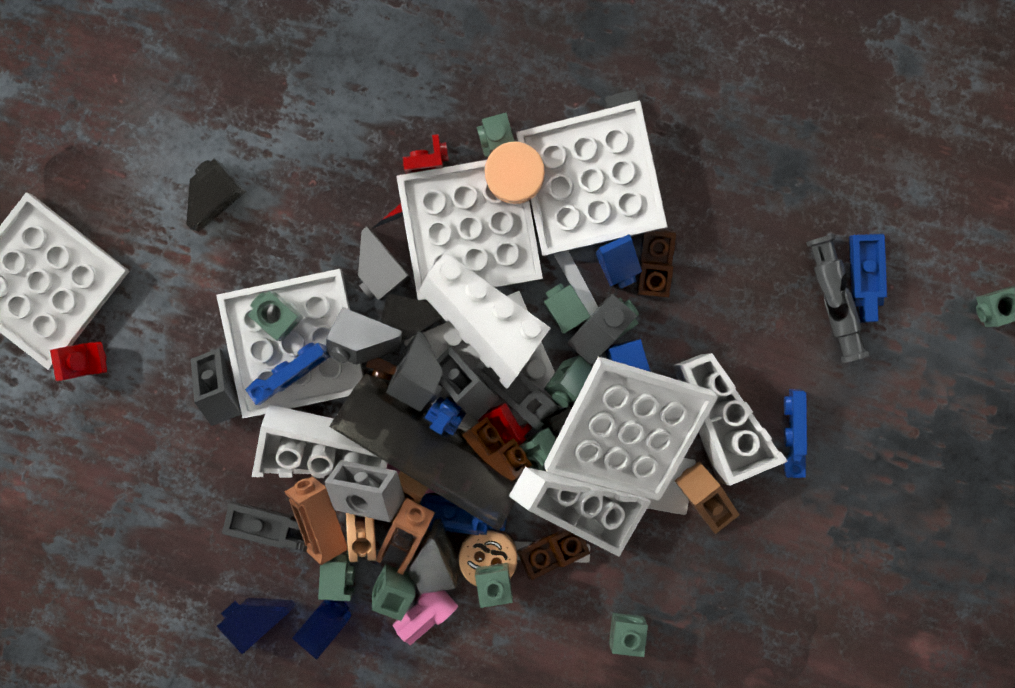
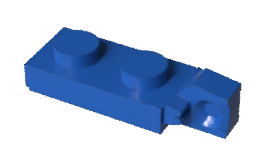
(868, 274)
(288, 373)
(445, 415)
(796, 436)
(454, 517)

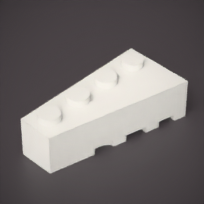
(484, 316)
(730, 433)
(304, 444)
(585, 509)

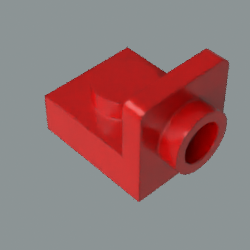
(421, 159)
(78, 360)
(506, 424)

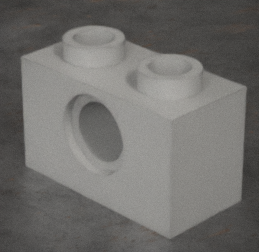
(365, 490)

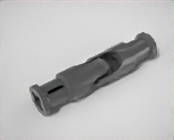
(833, 282)

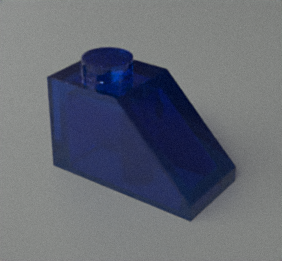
(252, 619)
(322, 626)

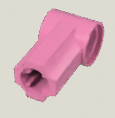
(429, 610)

